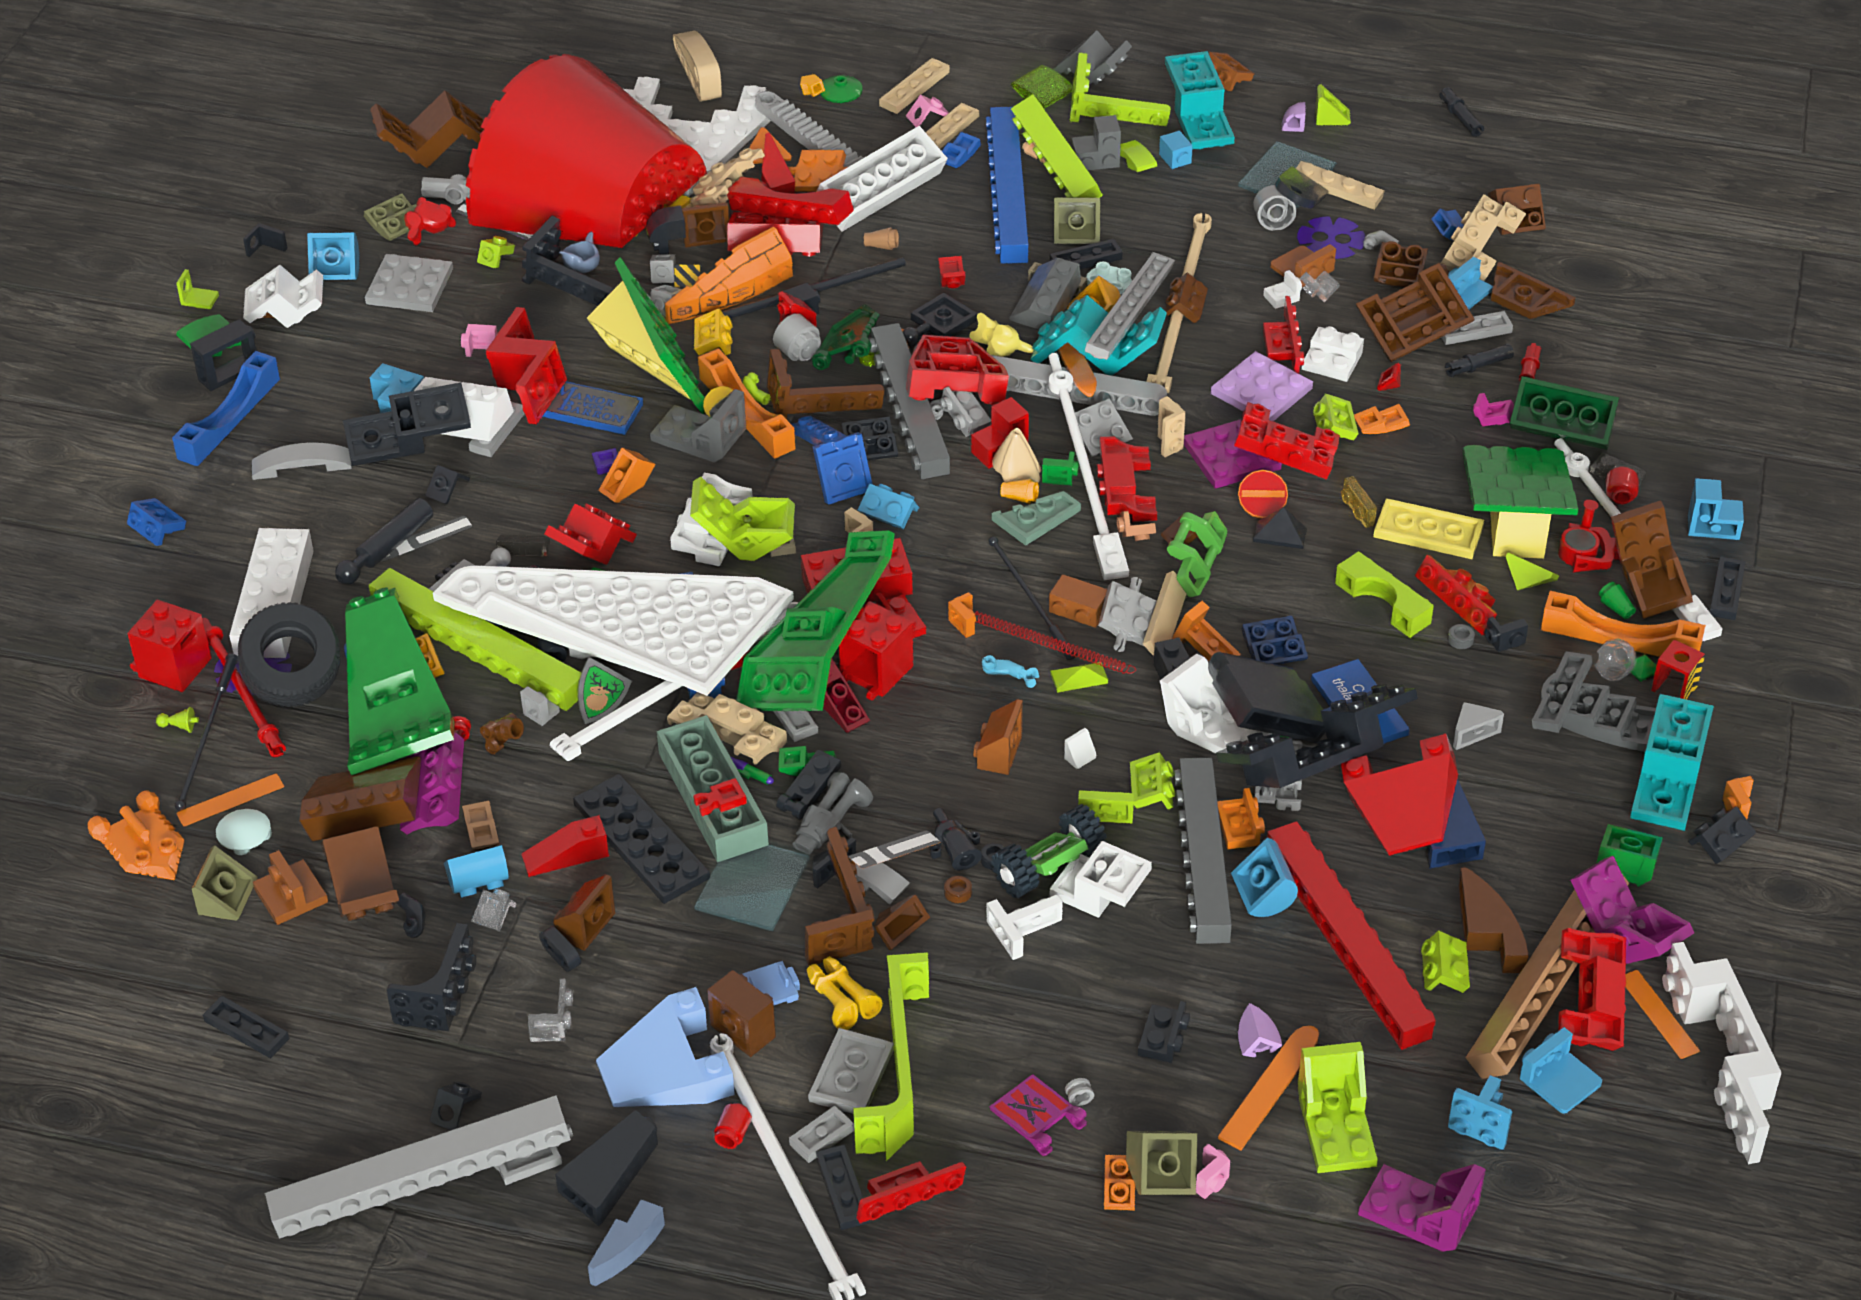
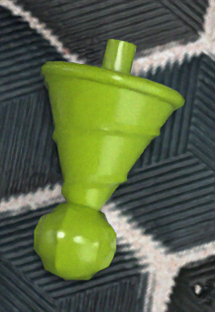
(183, 719)

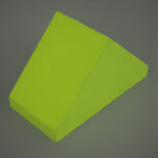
(1329, 109)

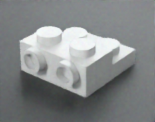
(1333, 353)

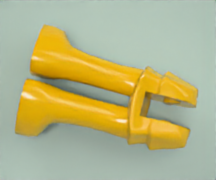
(845, 1009)

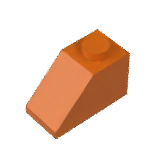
(626, 475)

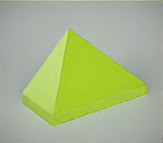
(1528, 574)
(1079, 677)

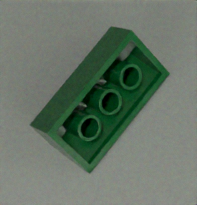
(1564, 413)

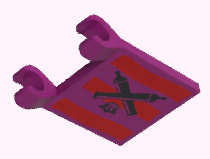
(1035, 1108)

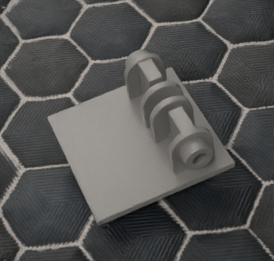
(1098, 422)

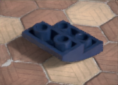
(1274, 641)

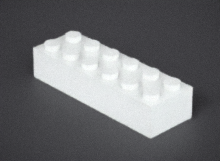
(887, 174)
(273, 576)

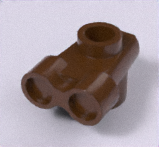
(501, 730)

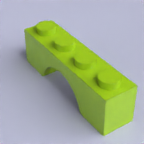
(1364, 577)

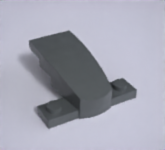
(1591, 707)

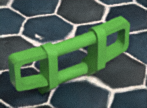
(1191, 559)

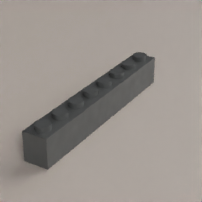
(915, 416)
(1203, 851)

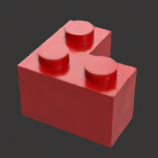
(1004, 418)

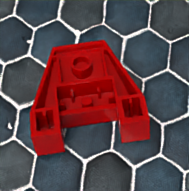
(957, 365)
(1406, 803)

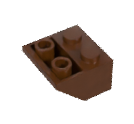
(1528, 200)

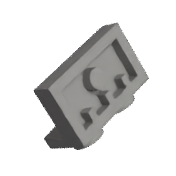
(965, 411)

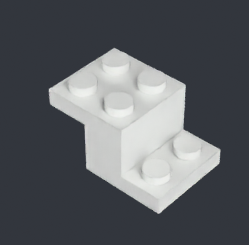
(283, 296)
(1102, 878)

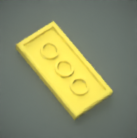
(1428, 528)

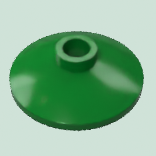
(841, 89)

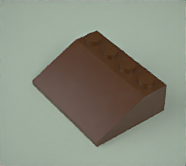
(361, 801)

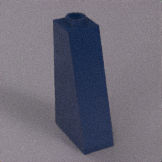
(1462, 837)

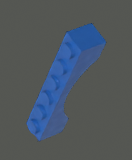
(254, 381)

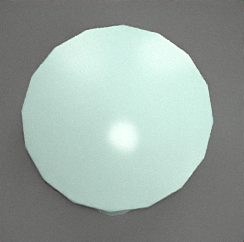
(1118, 277)
(243, 830)

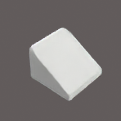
(1079, 749)

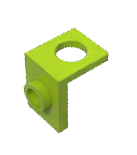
(194, 296)

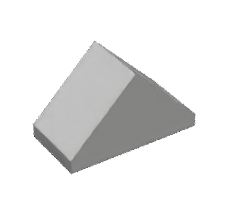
(1476, 724)

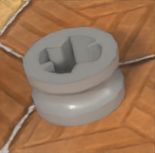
(1079, 1092)

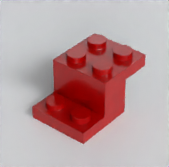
(591, 532)

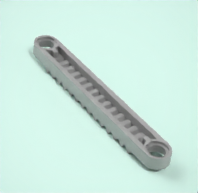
(800, 126)

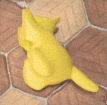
(1001, 339)

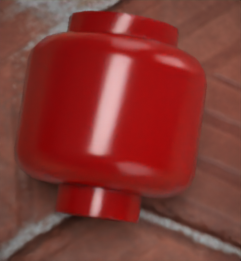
(1622, 485)

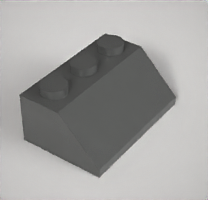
(1047, 293)

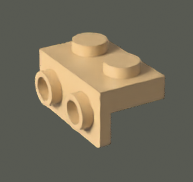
(1170, 426)

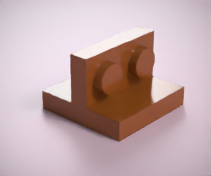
(289, 889)

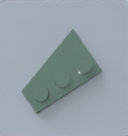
(1037, 519)

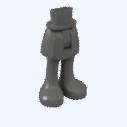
(819, 819)

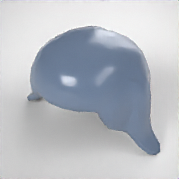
(581, 256)

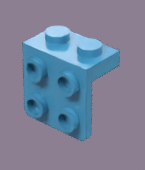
(1557, 1073)

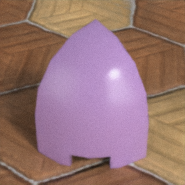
(1294, 118)
(1257, 1032)

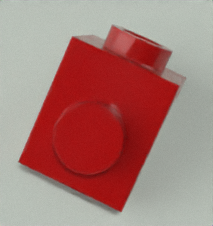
(951, 271)

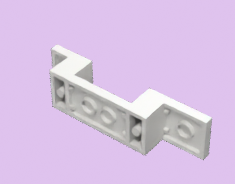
(1751, 1074)

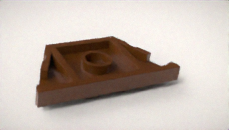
(1526, 294)

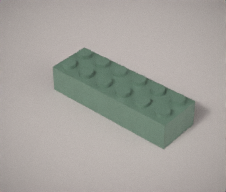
(696, 763)

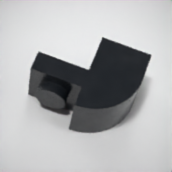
(664, 226)

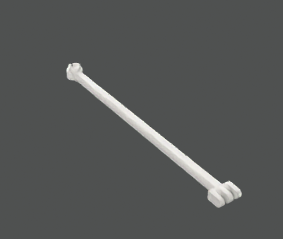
(570, 748)
(842, 1281)

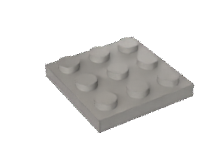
(409, 283)

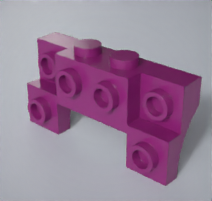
(438, 785)

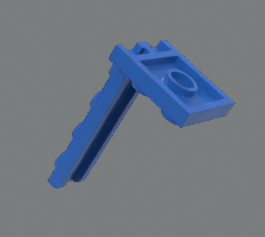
(838, 458)

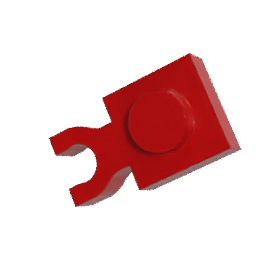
(722, 796)

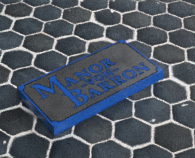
(594, 408)

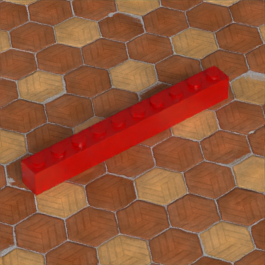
(1354, 940)

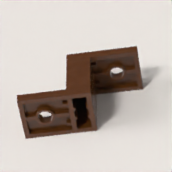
(431, 131)
(359, 873)

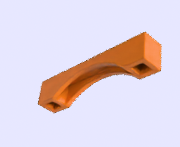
(768, 428)
(1572, 618)

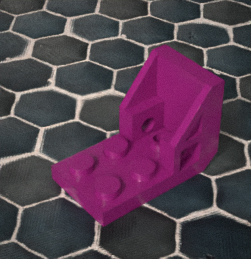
(1612, 909)
(1425, 1211)

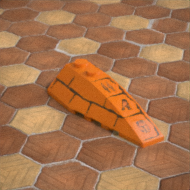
(745, 274)

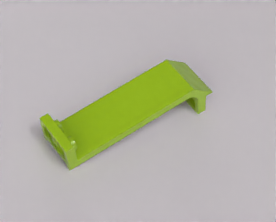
(892, 1125)

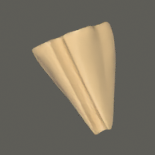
(1016, 459)

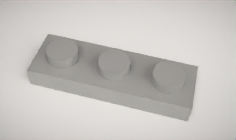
(1482, 327)
(488, 448)

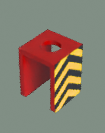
(1691, 668)

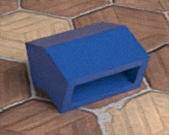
(1447, 222)

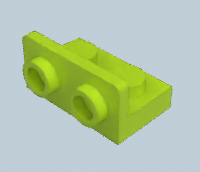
(1336, 415)
(1152, 781)
(1109, 806)

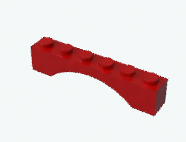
(823, 206)

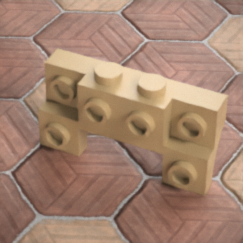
(714, 186)
(1476, 232)
(734, 724)

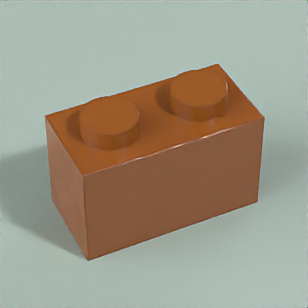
(1077, 600)

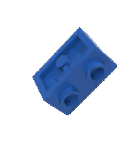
(153, 520)

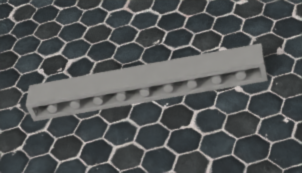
(417, 1167)

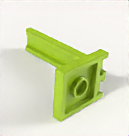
(1100, 106)

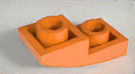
(1118, 1184)

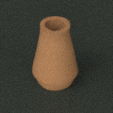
(884, 239)

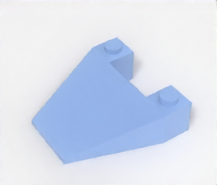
(656, 1063)

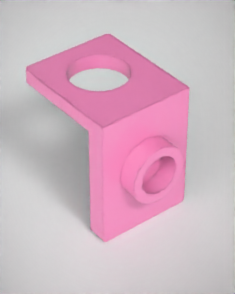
(926, 105)

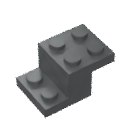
(1099, 54)

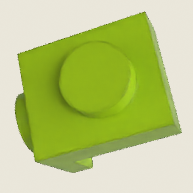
(492, 249)

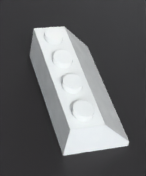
(486, 405)

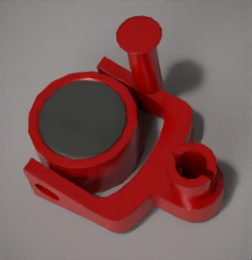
(1581, 543)

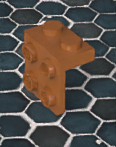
(1304, 260)

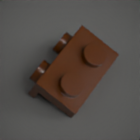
(1187, 297)

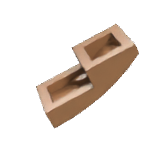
(480, 825)

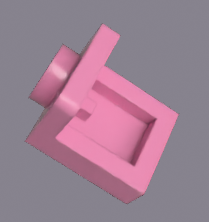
(477, 337)
(1215, 1172)

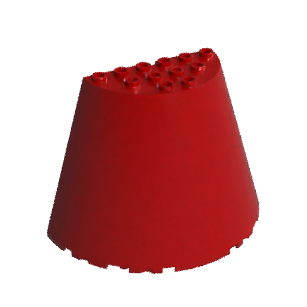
(575, 151)

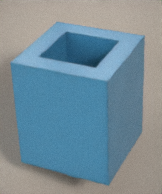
(1175, 149)

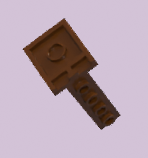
(818, 399)
(848, 932)

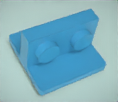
(1468, 284)
(1481, 1115)

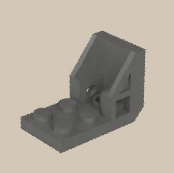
(702, 434)

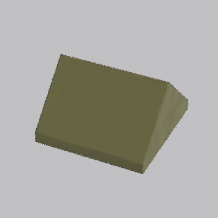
(222, 886)

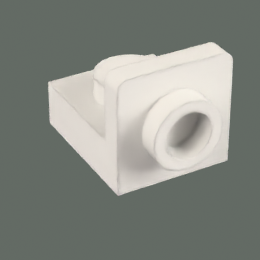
(1290, 287)

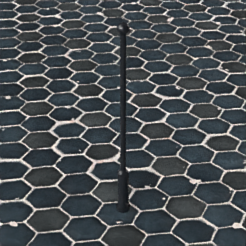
(1053, 629)
(231, 661)

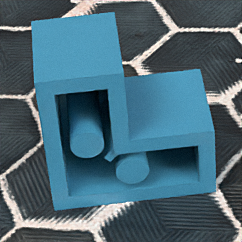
(390, 381)
(1711, 514)

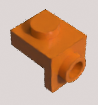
(1737, 794)

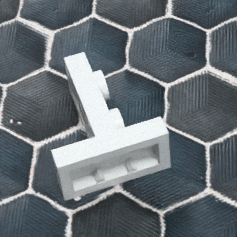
(1012, 926)

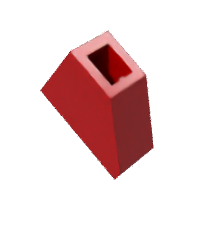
(791, 305)

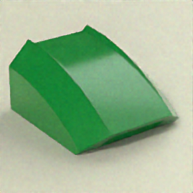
(1633, 851)

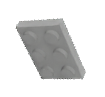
(851, 1071)

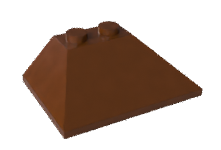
(1416, 313)

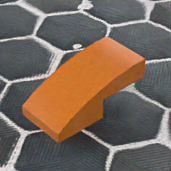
(1376, 422)

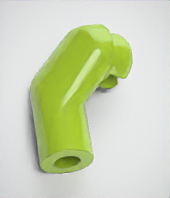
(750, 383)

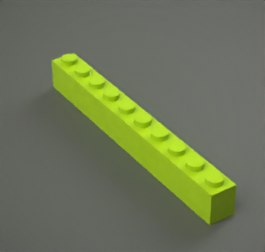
(483, 641)

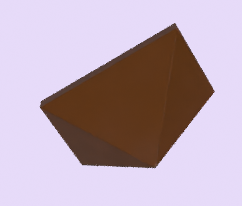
(900, 921)

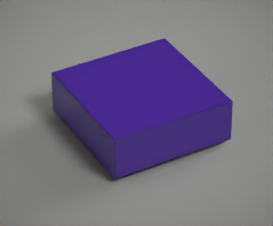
(604, 460)

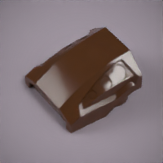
(1399, 264)

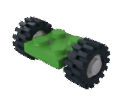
(1020, 868)

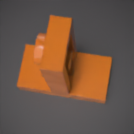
(1201, 634)

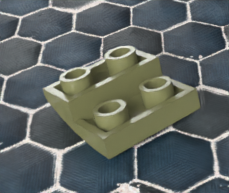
(388, 217)

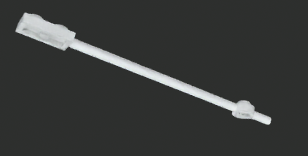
(1578, 467)
(1106, 544)

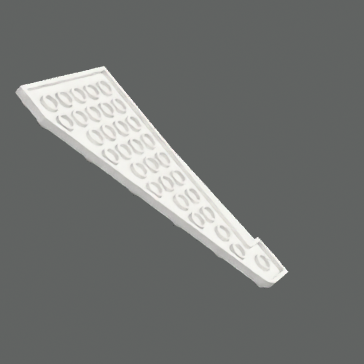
(650, 622)

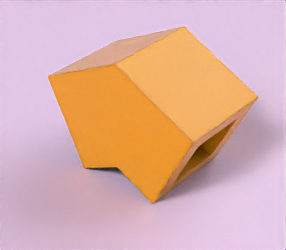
(811, 85)

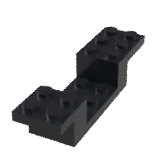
(1350, 731)

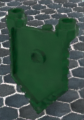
(847, 334)

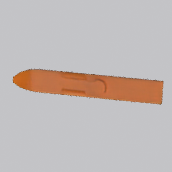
(1079, 369)
(1268, 1088)

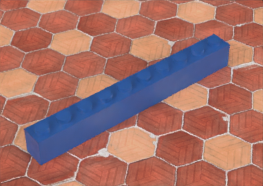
(1006, 186)

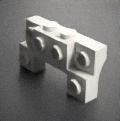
(693, 538)

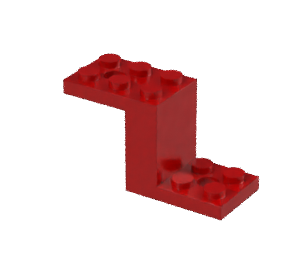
(526, 365)

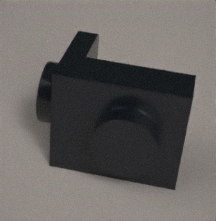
(1506, 635)

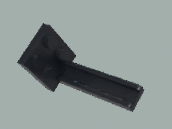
(538, 263)

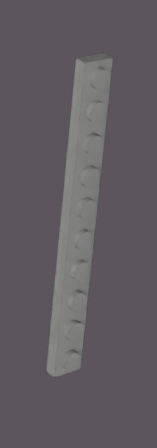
(1129, 306)

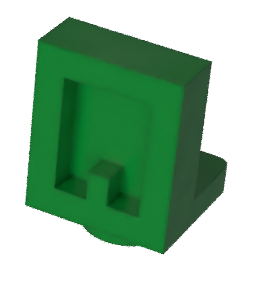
(1060, 471)

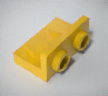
(712, 331)

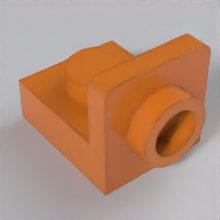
(962, 614)

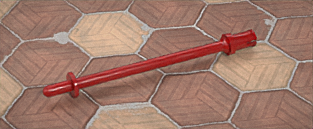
(267, 732)

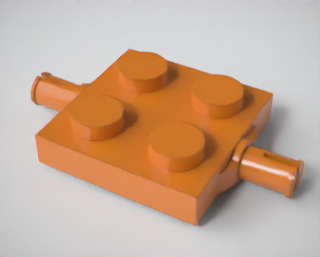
(816, 167)

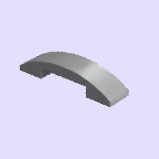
(300, 455)

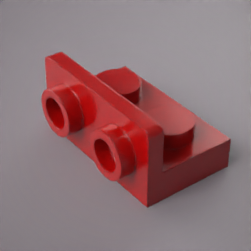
(902, 607)

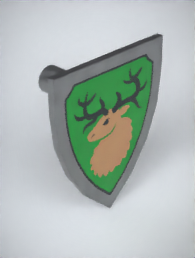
(600, 690)

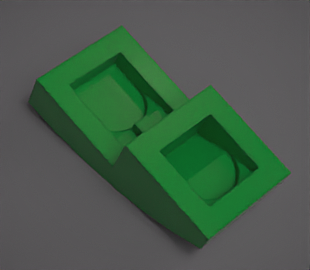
(794, 759)

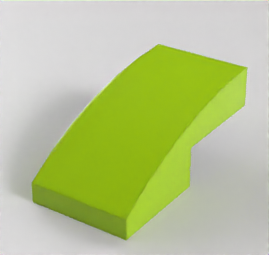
(1137, 156)

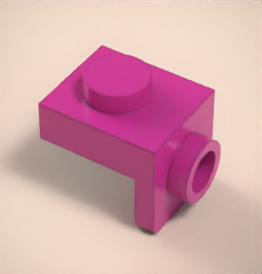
(1492, 413)

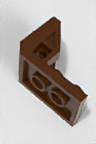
(1649, 560)

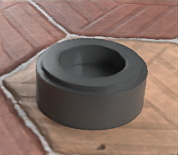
(1461, 636)

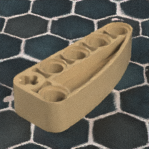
(699, 64)

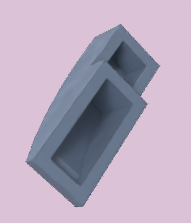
(626, 1242)

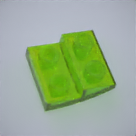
(1045, 84)

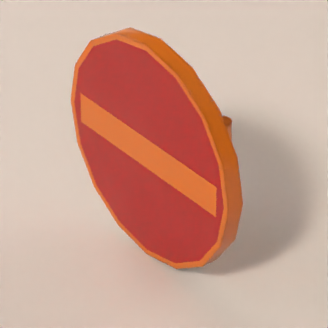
(1262, 493)

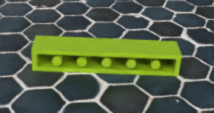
(1054, 149)

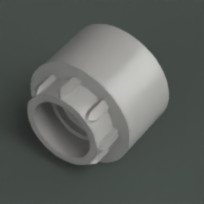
(1277, 217)
(797, 338)

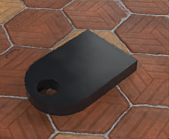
(1300, 188)

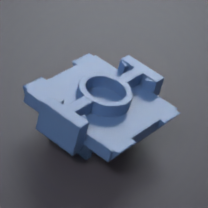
(776, 981)

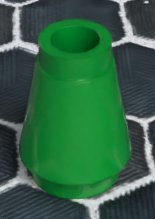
(1617, 600)

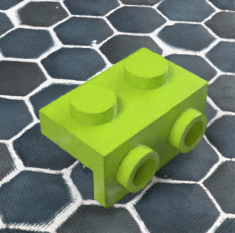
(1445, 962)

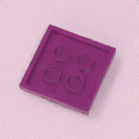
(1220, 459)

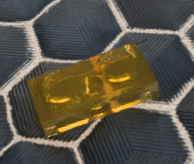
(1359, 502)

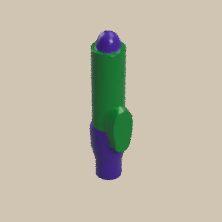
(747, 771)

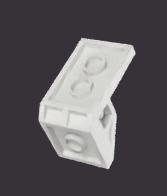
(1196, 708)

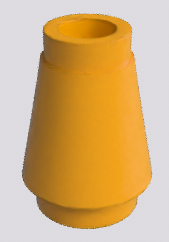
(1022, 490)

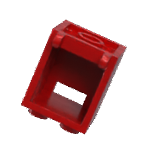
(169, 645)
(877, 650)

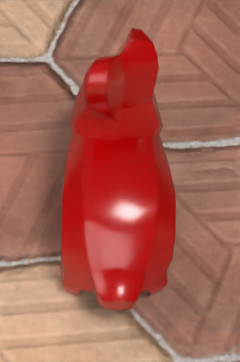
(429, 217)

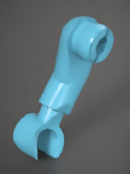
(1007, 667)

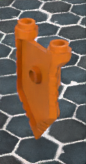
(142, 840)

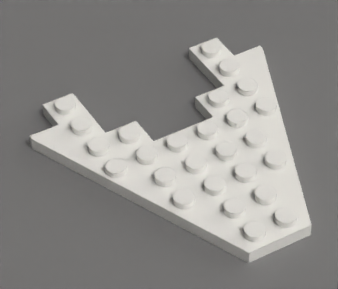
(713, 140)

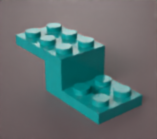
(1199, 100)
(1672, 762)

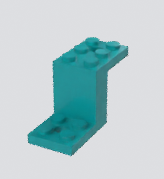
(1082, 321)

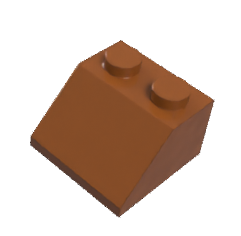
(1000, 739)

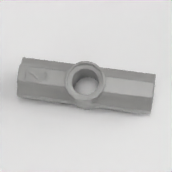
(451, 189)

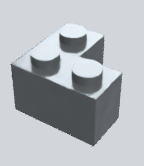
(1101, 148)

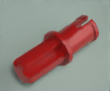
(1530, 362)

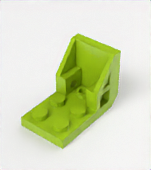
(746, 537)
(1334, 1107)

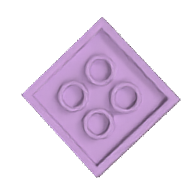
(1263, 383)

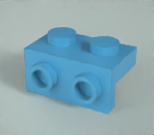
(887, 506)

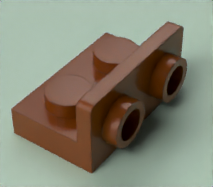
(1230, 70)

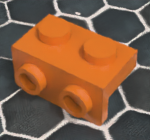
(1240, 821)

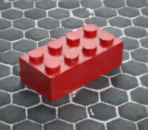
(892, 583)

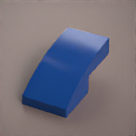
(961, 149)

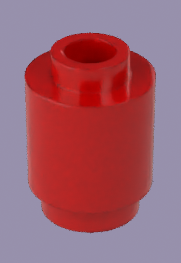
(732, 1125)

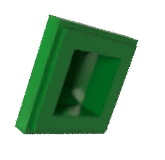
(1644, 668)

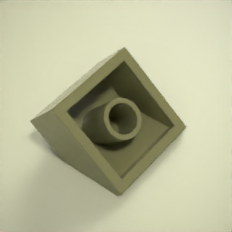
(1076, 220)
(1162, 1162)

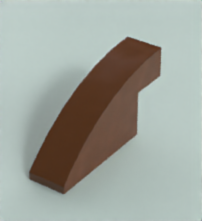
(1490, 922)

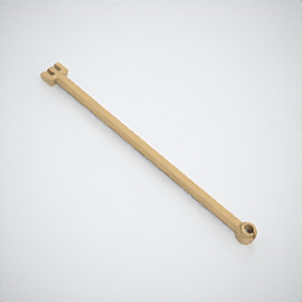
(1176, 317)

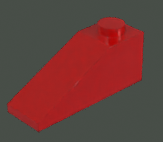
(775, 170)
(570, 846)

